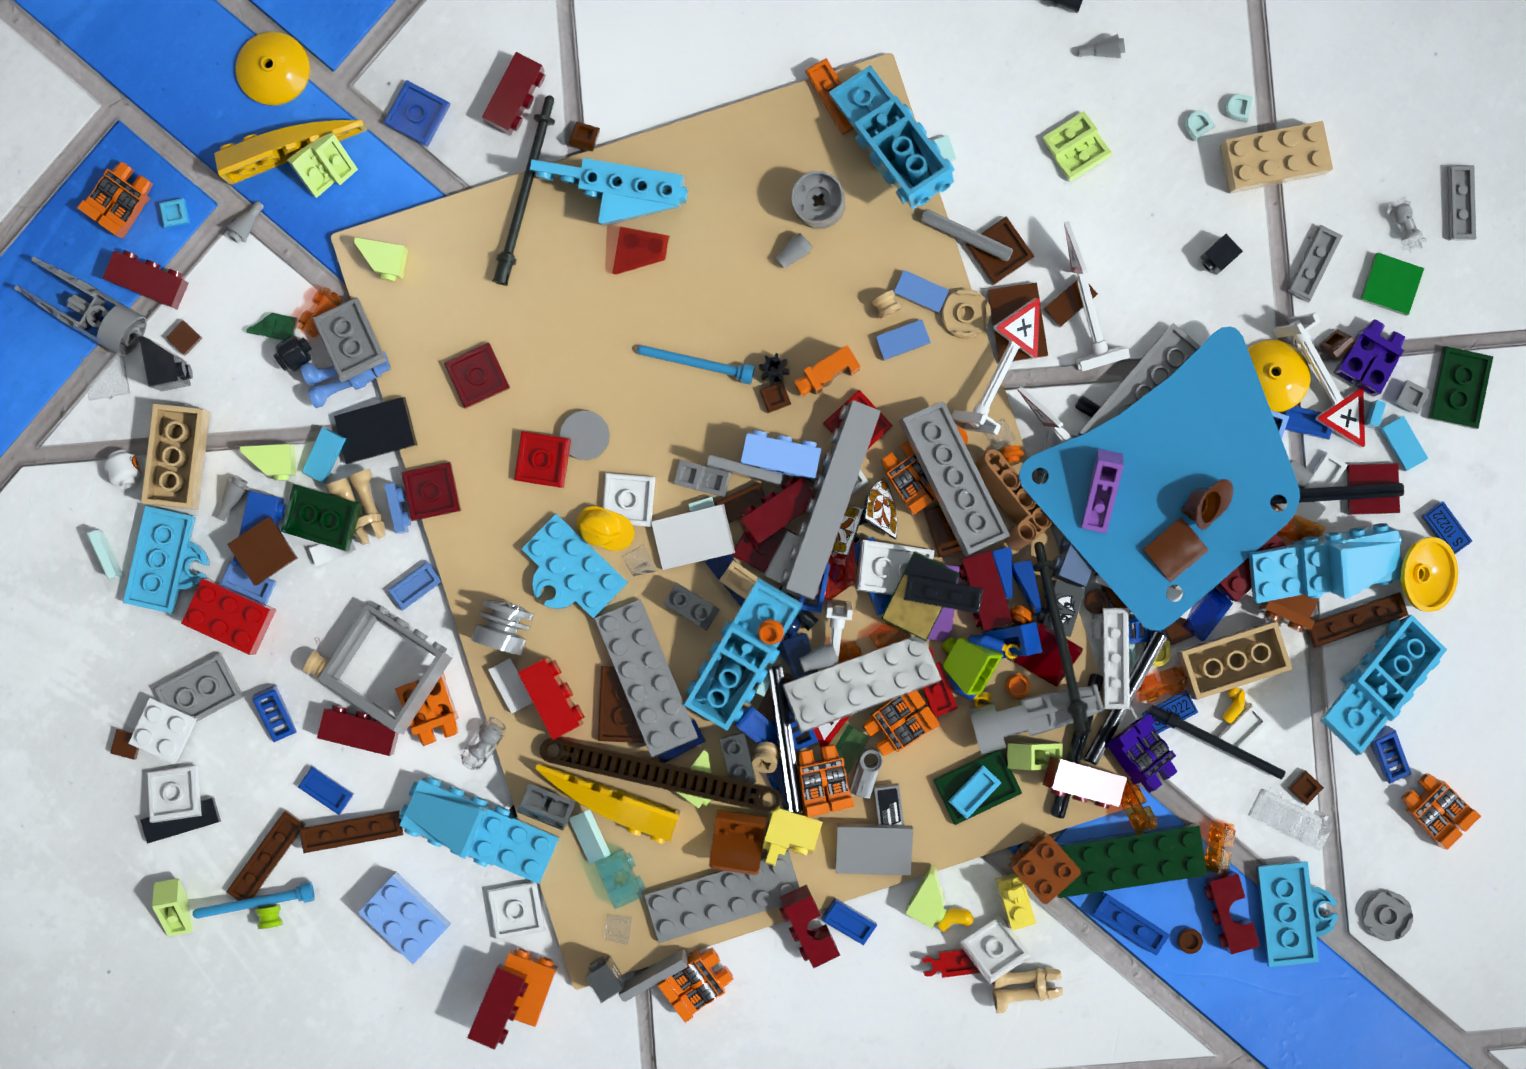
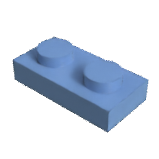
(395, 497)

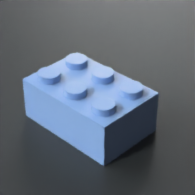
(781, 455)
(404, 918)

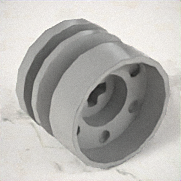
(818, 185)
(502, 627)

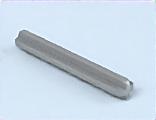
(966, 235)

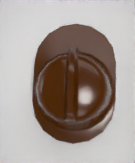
(1207, 504)

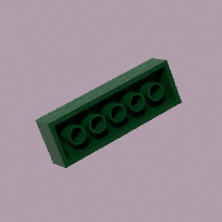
(1135, 860)

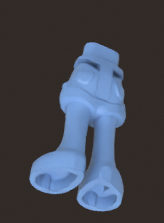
(319, 394)

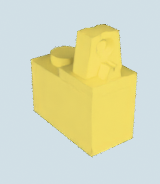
(787, 831)
(1015, 901)

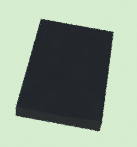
(376, 430)

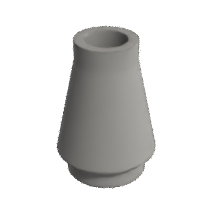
(794, 250)
(821, 657)

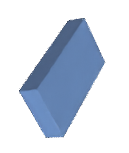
(921, 291)
(902, 339)
(238, 580)
(414, 586)

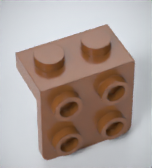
(1293, 610)
(737, 842)
(1044, 867)

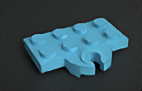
(163, 560)
(571, 569)
(1292, 913)

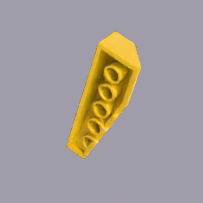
(274, 148)
(617, 805)

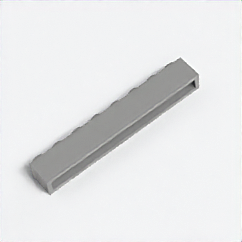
(830, 501)

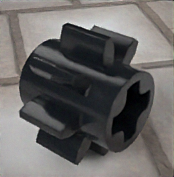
(776, 363)

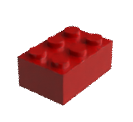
(228, 616)
(551, 697)

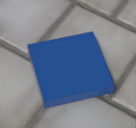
(417, 113)

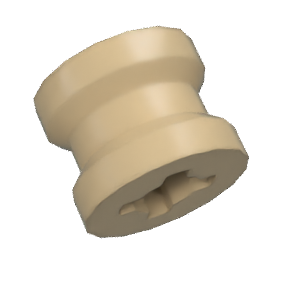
(886, 304)
(315, 664)
(765, 757)

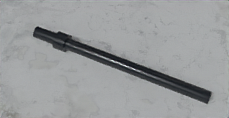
(1173, 720)

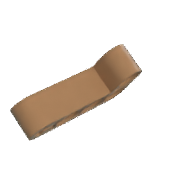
(1007, 490)

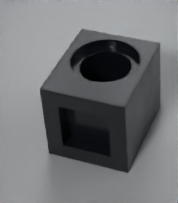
(1220, 254)

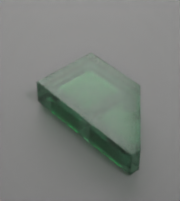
(274, 326)
(850, 746)

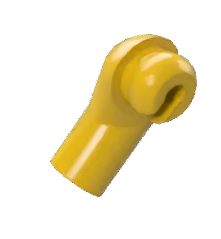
(1237, 705)
(957, 916)

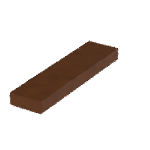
(1357, 619)
(351, 831)
(266, 857)

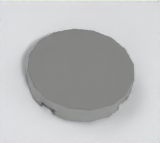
(587, 433)
(1387, 915)

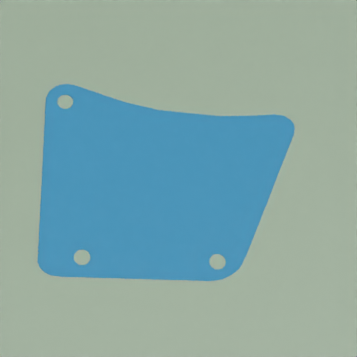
(1177, 438)

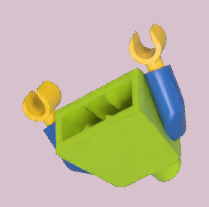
(973, 662)

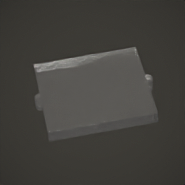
(105, 375)

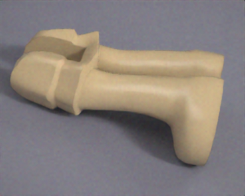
(361, 483)
(1040, 992)

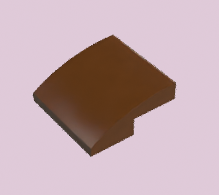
(1175, 550)

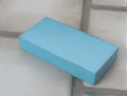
(1404, 443)
(324, 455)
(974, 791)

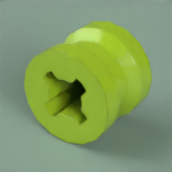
(269, 916)

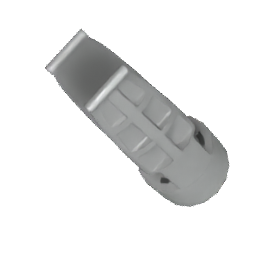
(120, 325)
(1034, 715)

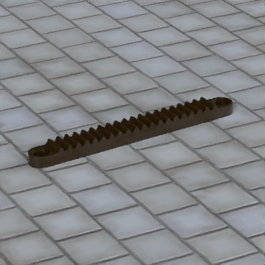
(661, 775)

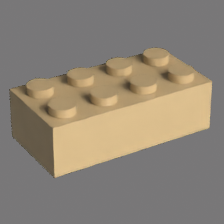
(1276, 157)
(175, 456)
(1234, 660)

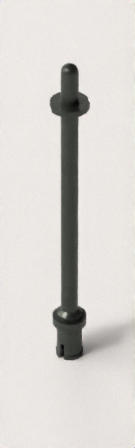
(506, 258)
(1077, 707)

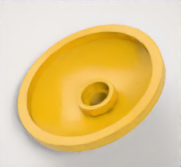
(286, 76)
(1294, 379)
(1429, 574)

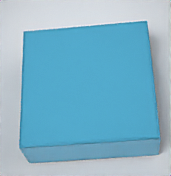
(174, 213)
(1374, 414)

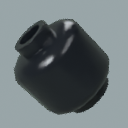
(292, 353)

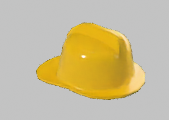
(605, 528)

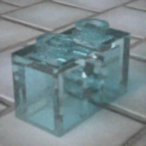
(620, 893)

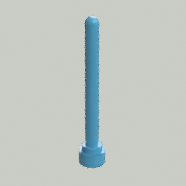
(743, 373)
(303, 893)

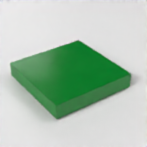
(1392, 284)

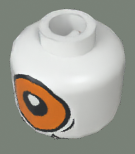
(122, 469)

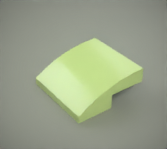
(1077, 146)
(322, 164)

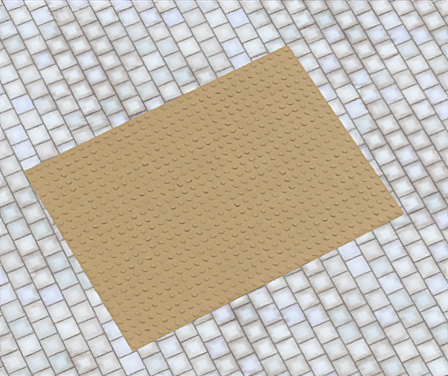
(571, 346)

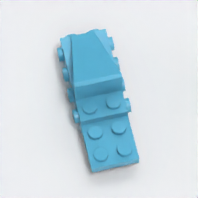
(893, 138)
(624, 200)
(1327, 564)
(740, 657)
(1383, 682)
(476, 829)

